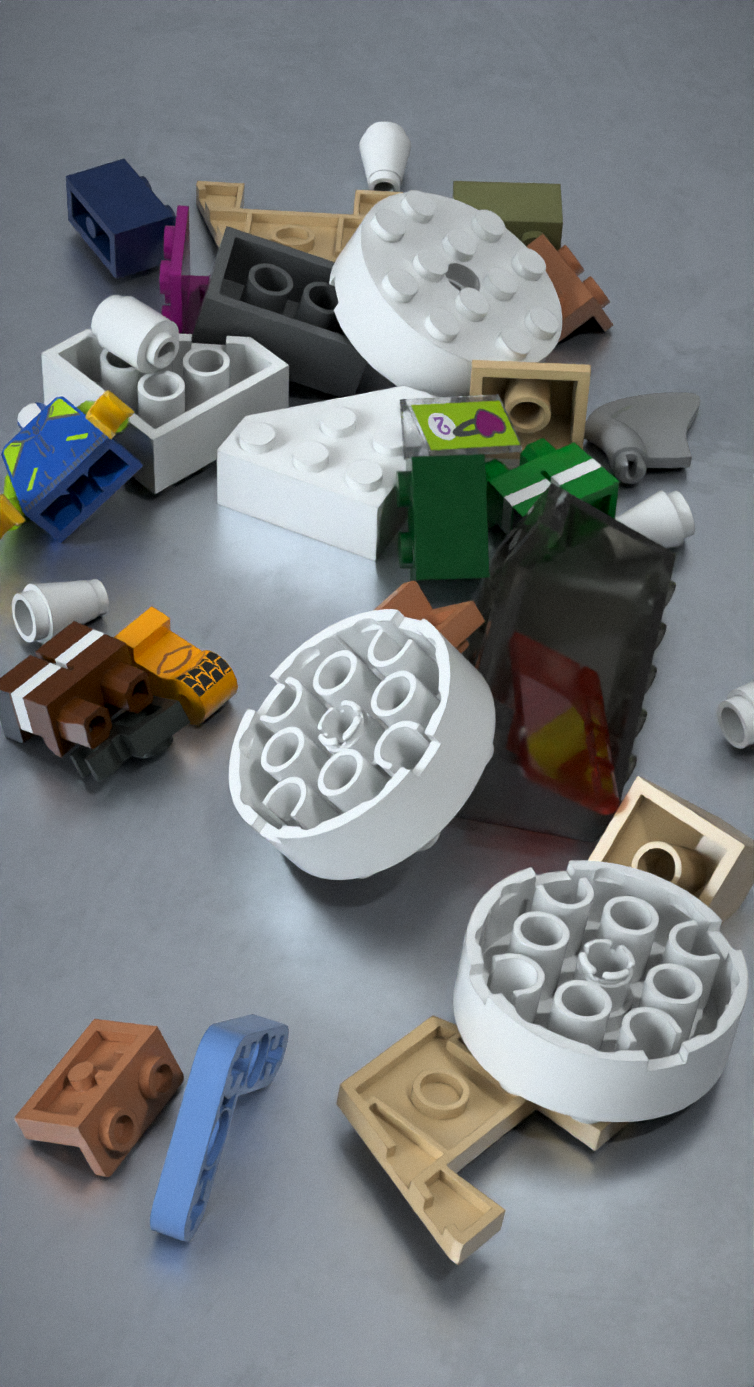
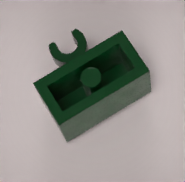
(444, 517)

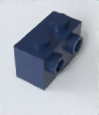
(118, 217)

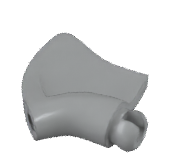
(644, 432)

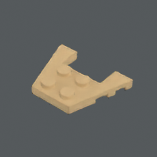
(309, 232)
(429, 1114)

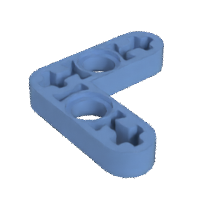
(229, 1062)

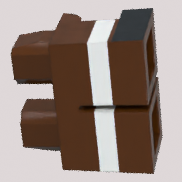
(72, 690)

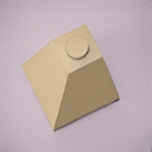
(539, 399)
(681, 845)

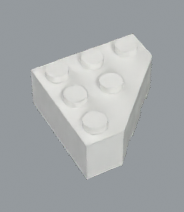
(178, 410)
(321, 469)

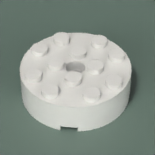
(439, 287)
(363, 746)
(599, 992)

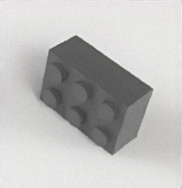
(282, 304)

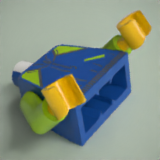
(65, 463)

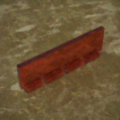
(562, 726)

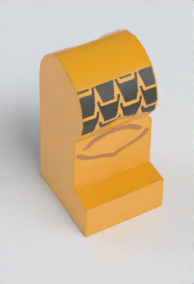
(177, 668)

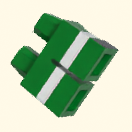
(570, 468)

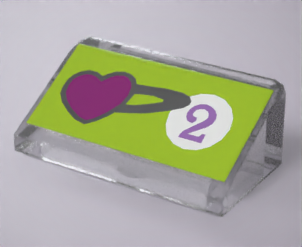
(457, 426)

